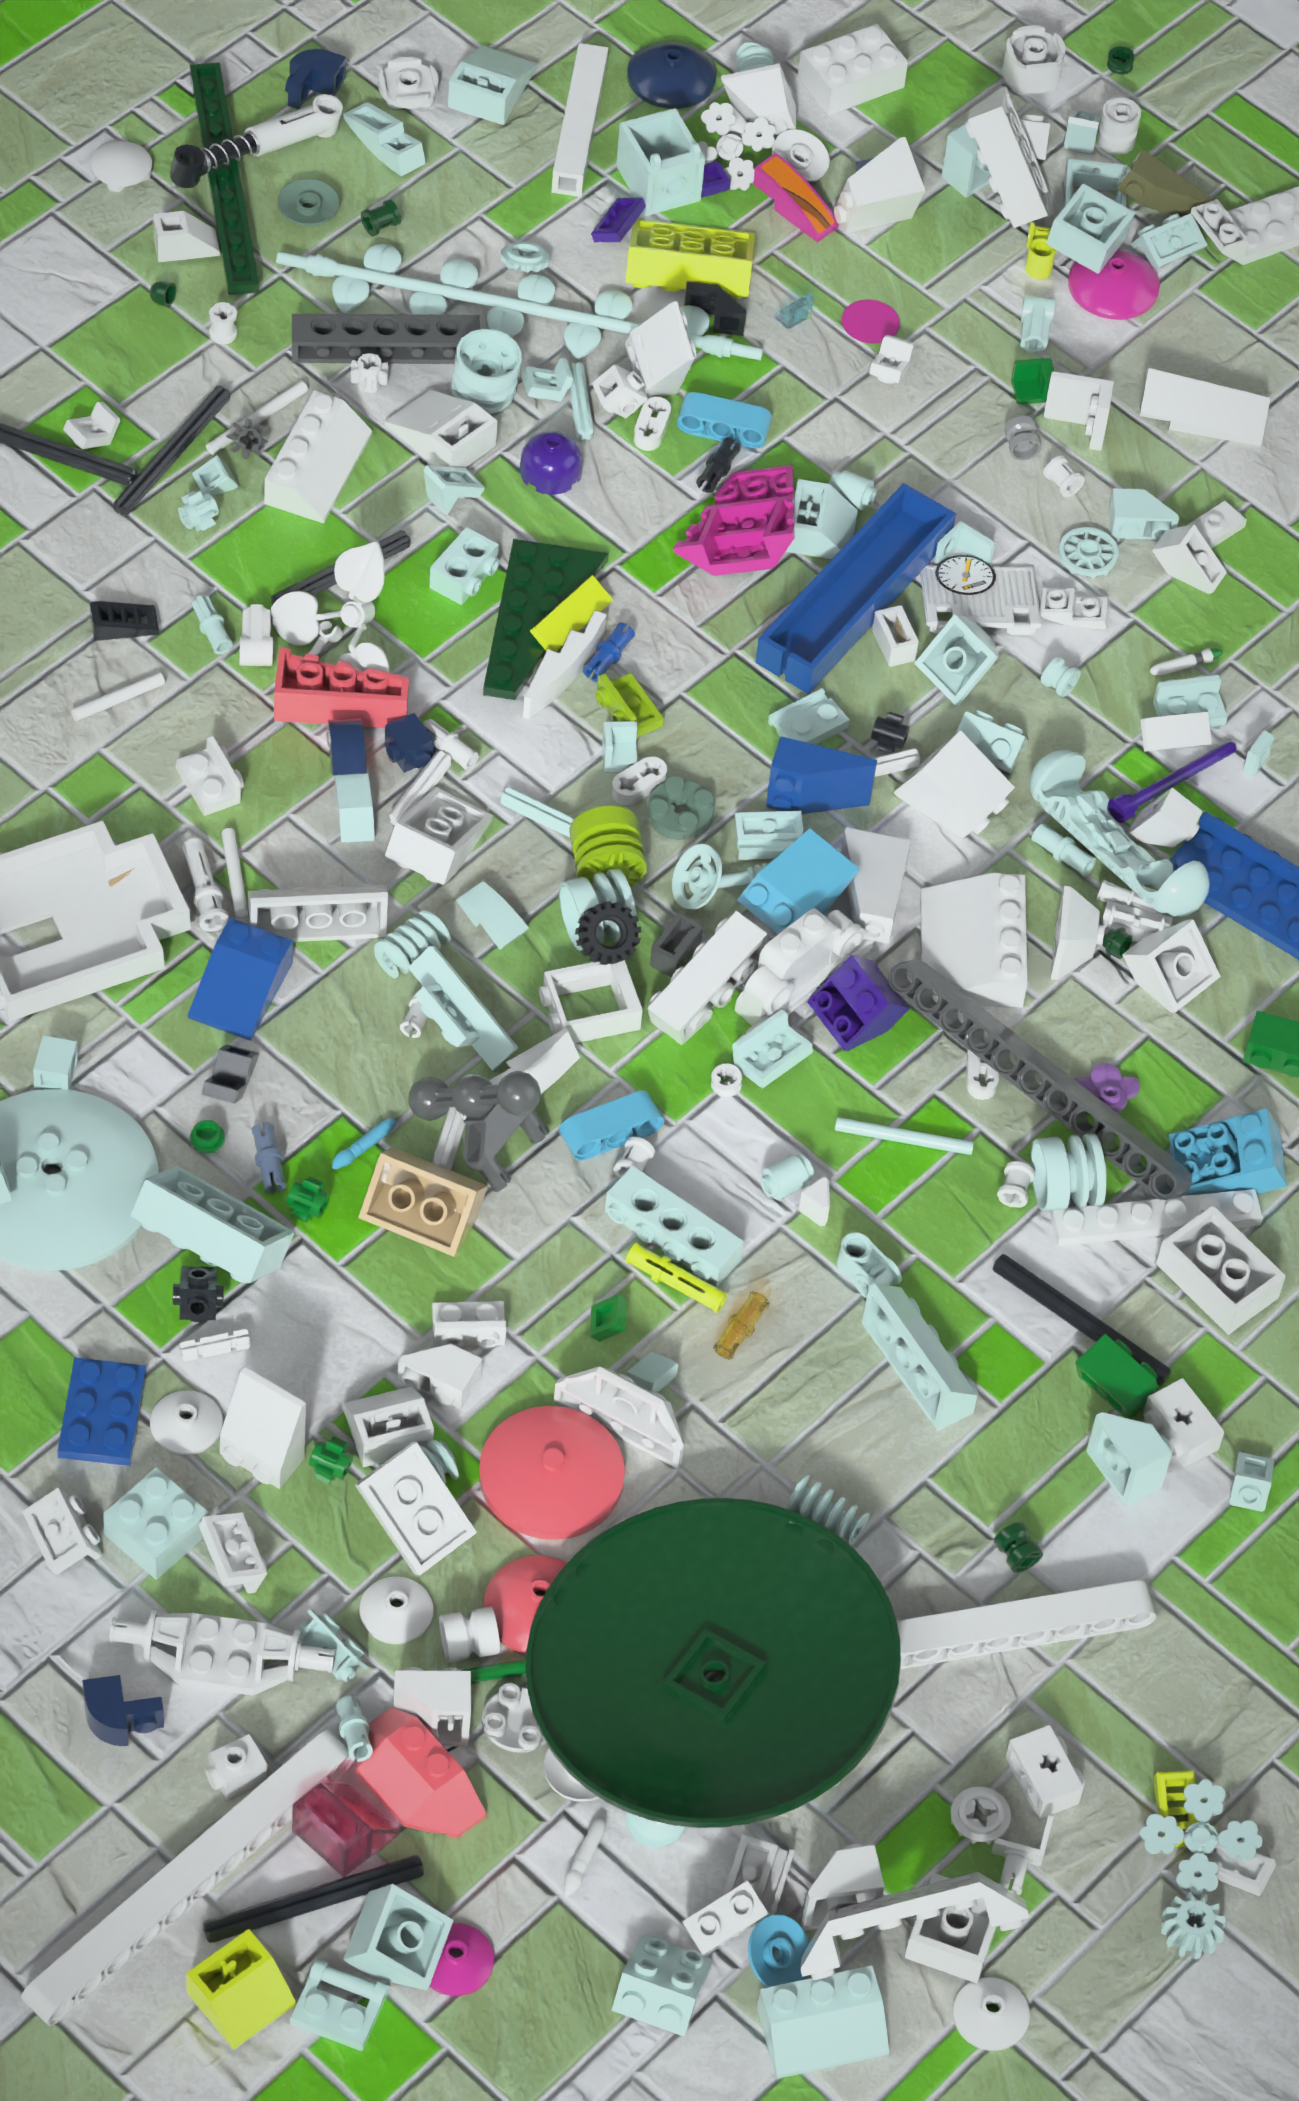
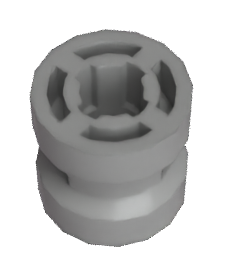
(1022, 438)

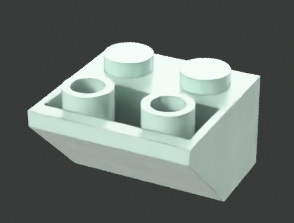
(821, 520)

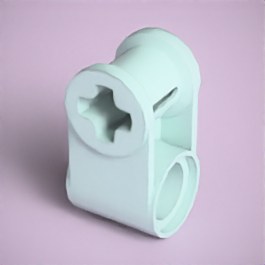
(869, 1267)

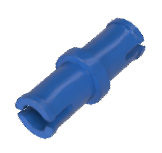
(609, 651)

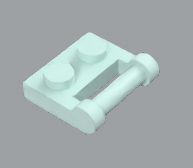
(335, 2016)

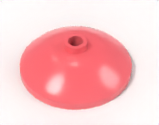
(514, 1599)

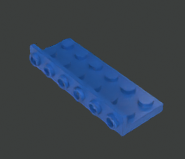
(1246, 881)

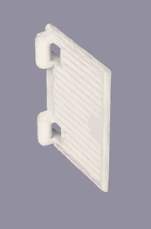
(1012, 593)

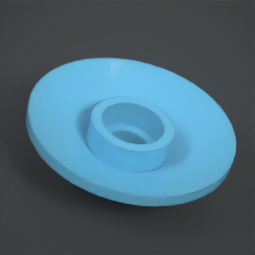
(786, 1941)

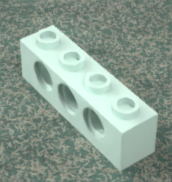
(667, 1210)

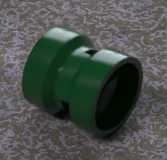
(1018, 1547)

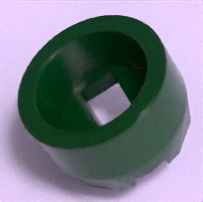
(163, 293)

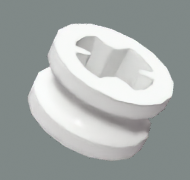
(722, 1071)

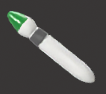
(1206, 656)

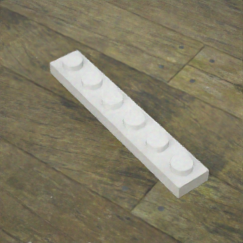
(1150, 1217)

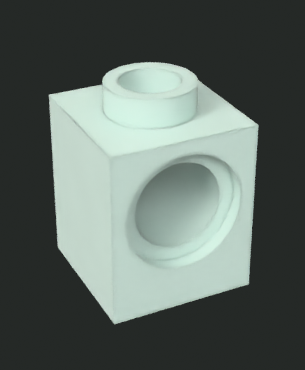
(55, 1063)

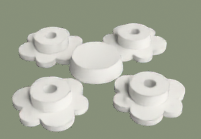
(731, 146)

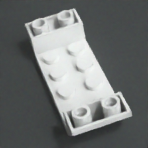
(1252, 229)
(1002, 1905)

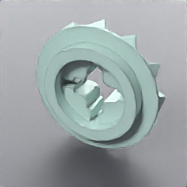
(525, 257)

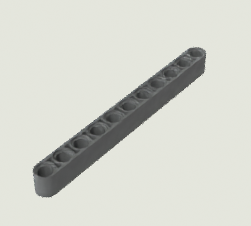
(1054, 1080)

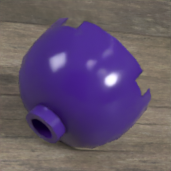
(551, 462)

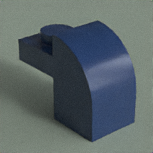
(314, 71)
(346, 746)
(112, 1717)

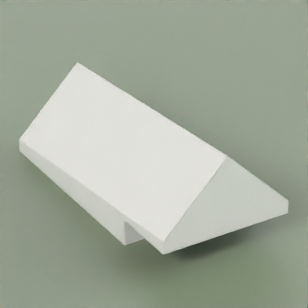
(1204, 407)

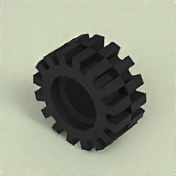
(628, 933)

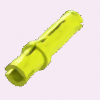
(640, 1258)

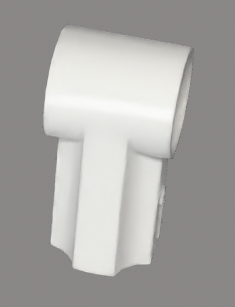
(255, 642)

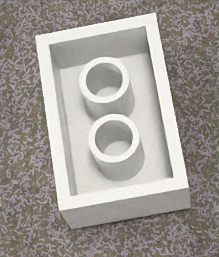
(852, 69)
(1220, 1269)

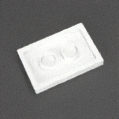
(415, 1508)

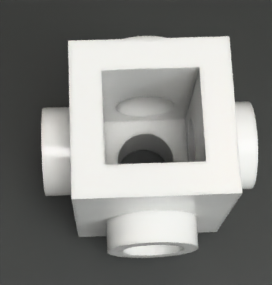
(620, 391)

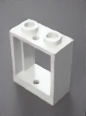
(587, 977)

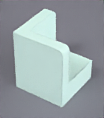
(619, 745)

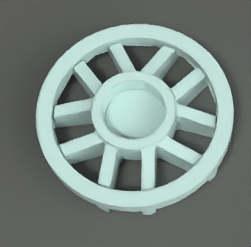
(1088, 552)

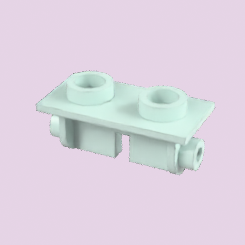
(322, 1634)

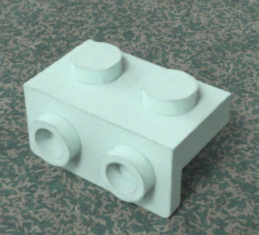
(996, 742)
(770, 1050)

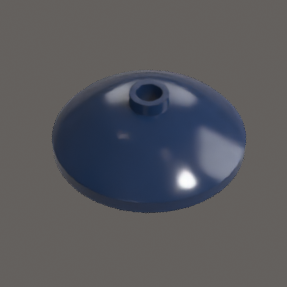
(671, 74)

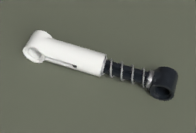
(314, 120)

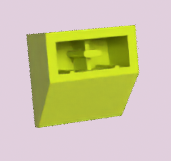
(240, 1989)

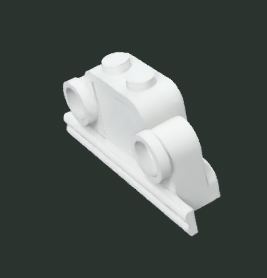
(799, 964)

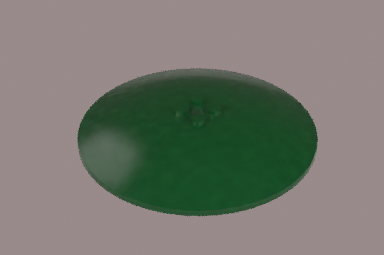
(698, 1591)

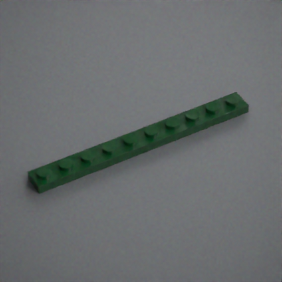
(224, 181)

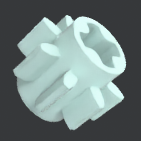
(198, 511)

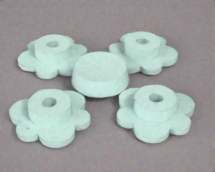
(1201, 1837)

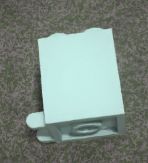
(675, 161)

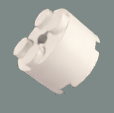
(1033, 60)

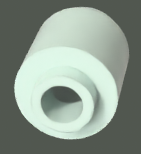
(854, 488)
(786, 1176)

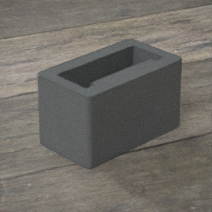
(676, 944)

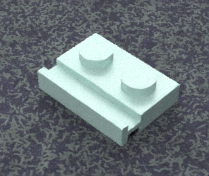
(810, 719)
(766, 833)

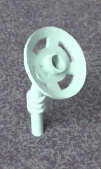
(704, 880)

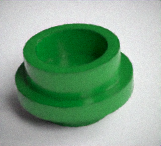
(207, 1137)

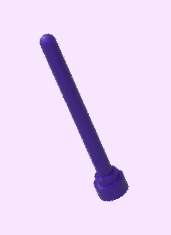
(1125, 805)

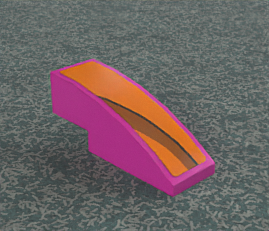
(794, 197)

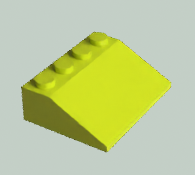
(679, 253)

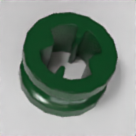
(1120, 53)

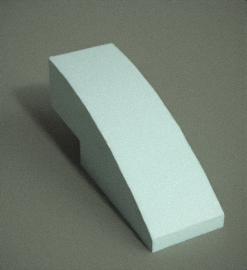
(386, 138)

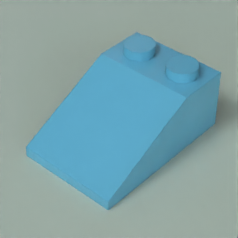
(798, 880)

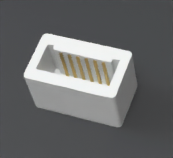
(895, 636)

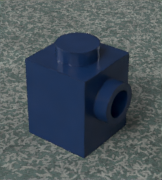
(408, 743)

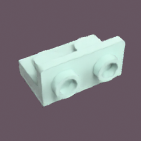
(1171, 241)
(1191, 696)

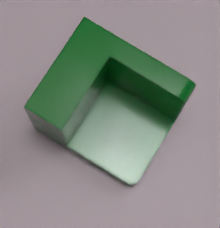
(1031, 380)

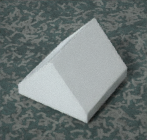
(816, 1201)

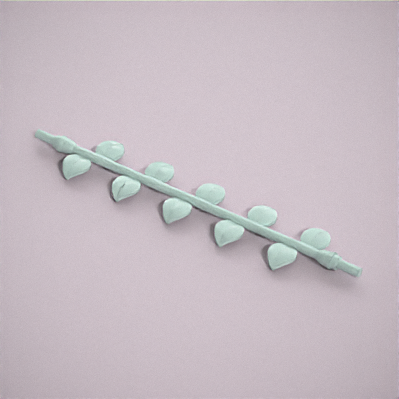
(533, 296)

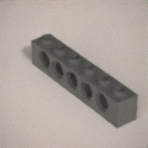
(391, 336)

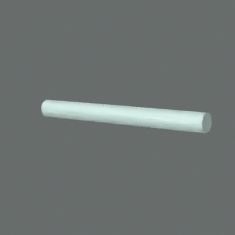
(904, 1136)

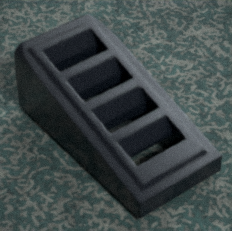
(106, 630)

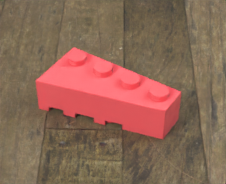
(324, 691)

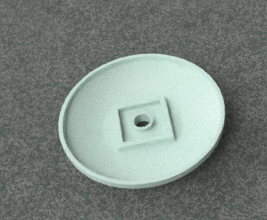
(88, 1205)

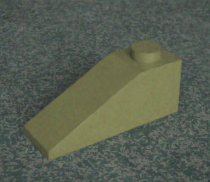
(1159, 187)

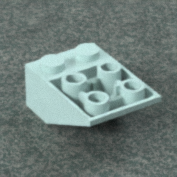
(489, 84)

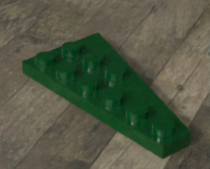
(534, 585)

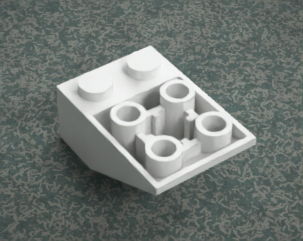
(661, 351)
(445, 429)

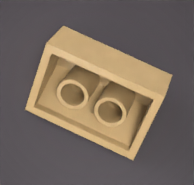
(422, 1201)

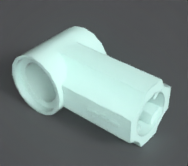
(1036, 320)

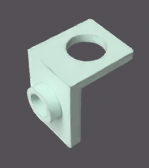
(967, 540)

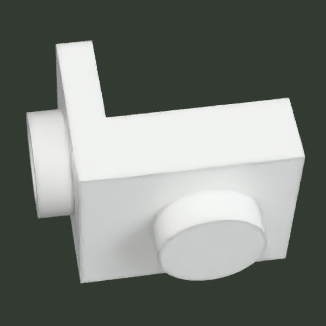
(892, 359)
(95, 429)

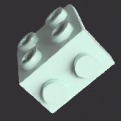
(661, 1984)

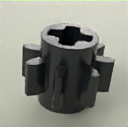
(890, 732)

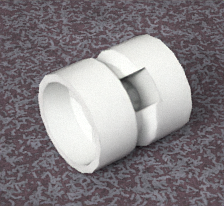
(1118, 126)
(472, 1634)

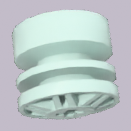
(486, 369)
(579, 895)
(1068, 1171)

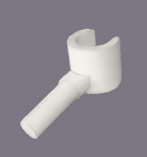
(324, 637)

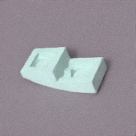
(495, 915)

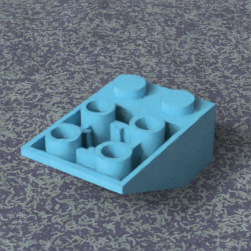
(1232, 1154)

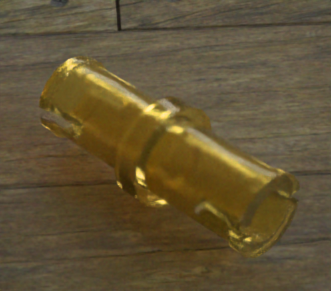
(741, 1325)

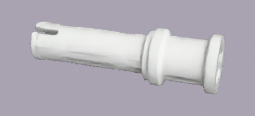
(206, 895)

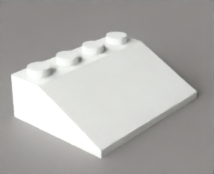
(978, 936)

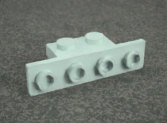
(458, 1009)

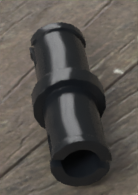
(718, 465)

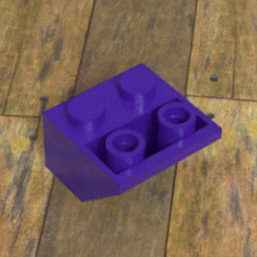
(857, 1003)

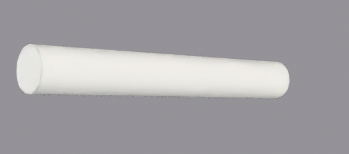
(117, 696)
(234, 872)

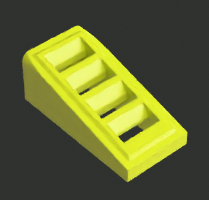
(1173, 1779)

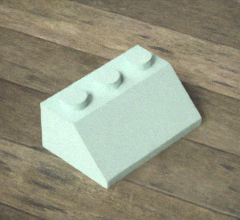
(823, 2022)

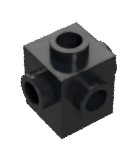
(198, 1293)

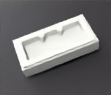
(1219, 524)
(1246, 1875)

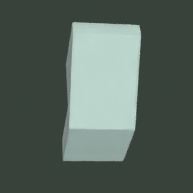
(354, 807)

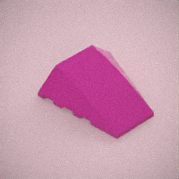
(746, 525)

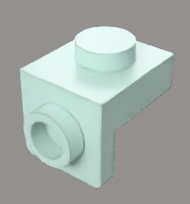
(548, 383)

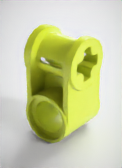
(1039, 255)

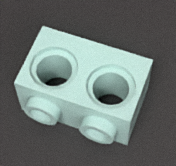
(464, 566)

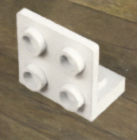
(1082, 402)

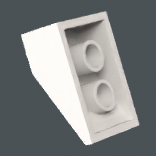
(437, 835)
(264, 1429)

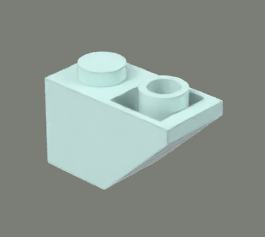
(1139, 515)

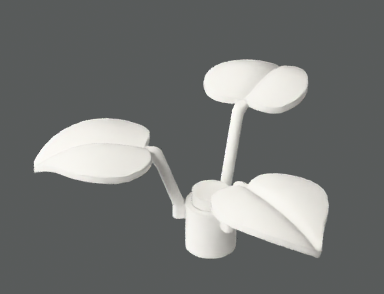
(357, 571)

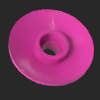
(468, 1972)

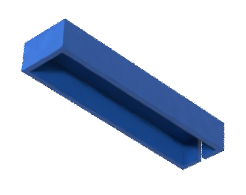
(852, 586)

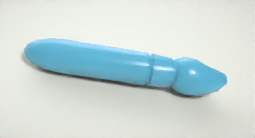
(347, 1156)

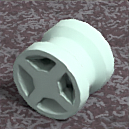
(1060, 677)

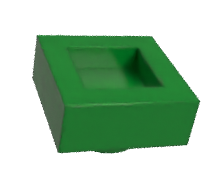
(608, 1317)

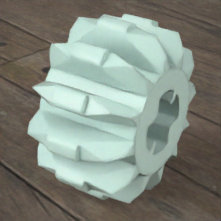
(1190, 1937)

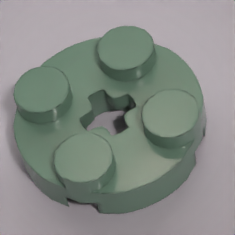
(680, 793)

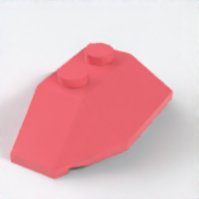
(418, 1777)

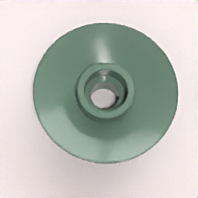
(308, 202)

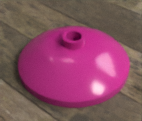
(1120, 291)

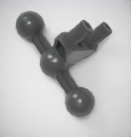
(490, 1114)

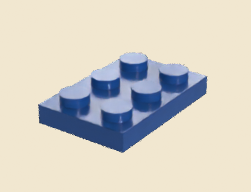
(102, 1411)

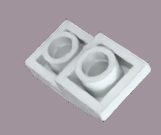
(1065, 608)
(1175, 731)

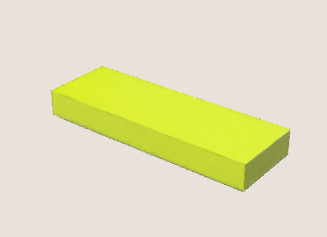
(571, 614)

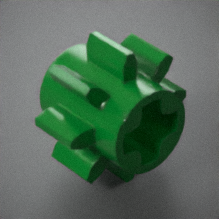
(308, 1199)
(331, 1460)

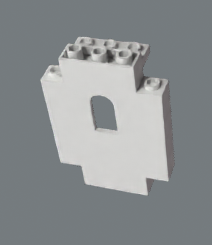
(104, 929)

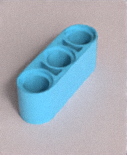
(724, 418)
(611, 1125)

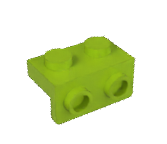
(628, 702)

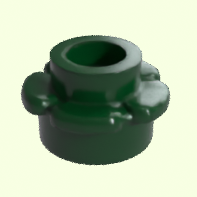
(1117, 942)

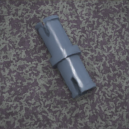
(268, 1158)

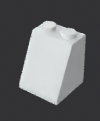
(881, 191)
(957, 787)

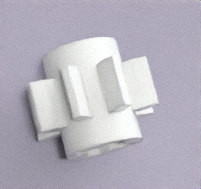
(369, 372)

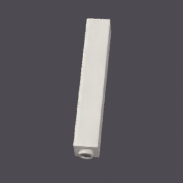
(579, 120)

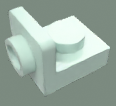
(1251, 1481)

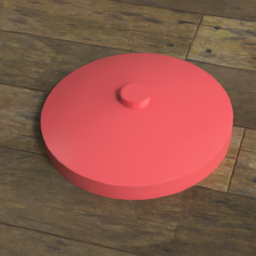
(551, 1472)

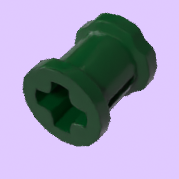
(380, 217)

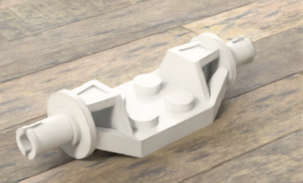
(221, 1650)

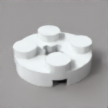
(400, 95)

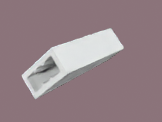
(878, 884)

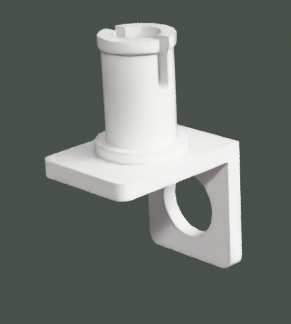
(1018, 1858)

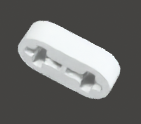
(646, 421)
(636, 777)
(973, 1071)

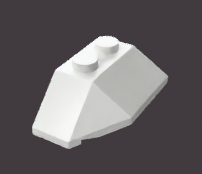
(624, 1410)

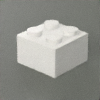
(953, 1940)

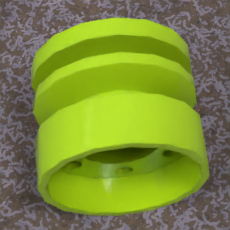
(608, 840)

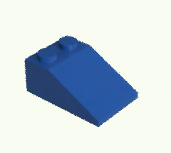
(818, 778)
(241, 979)

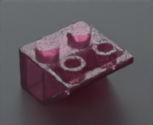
(341, 1826)

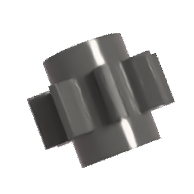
(242, 431)

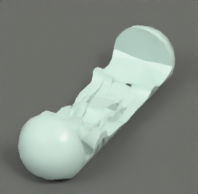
(1087, 819)

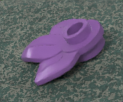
(1109, 1086)

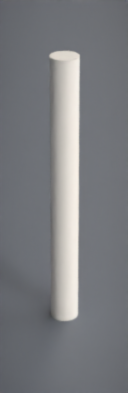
(260, 415)

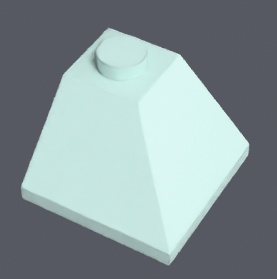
(958, 658)

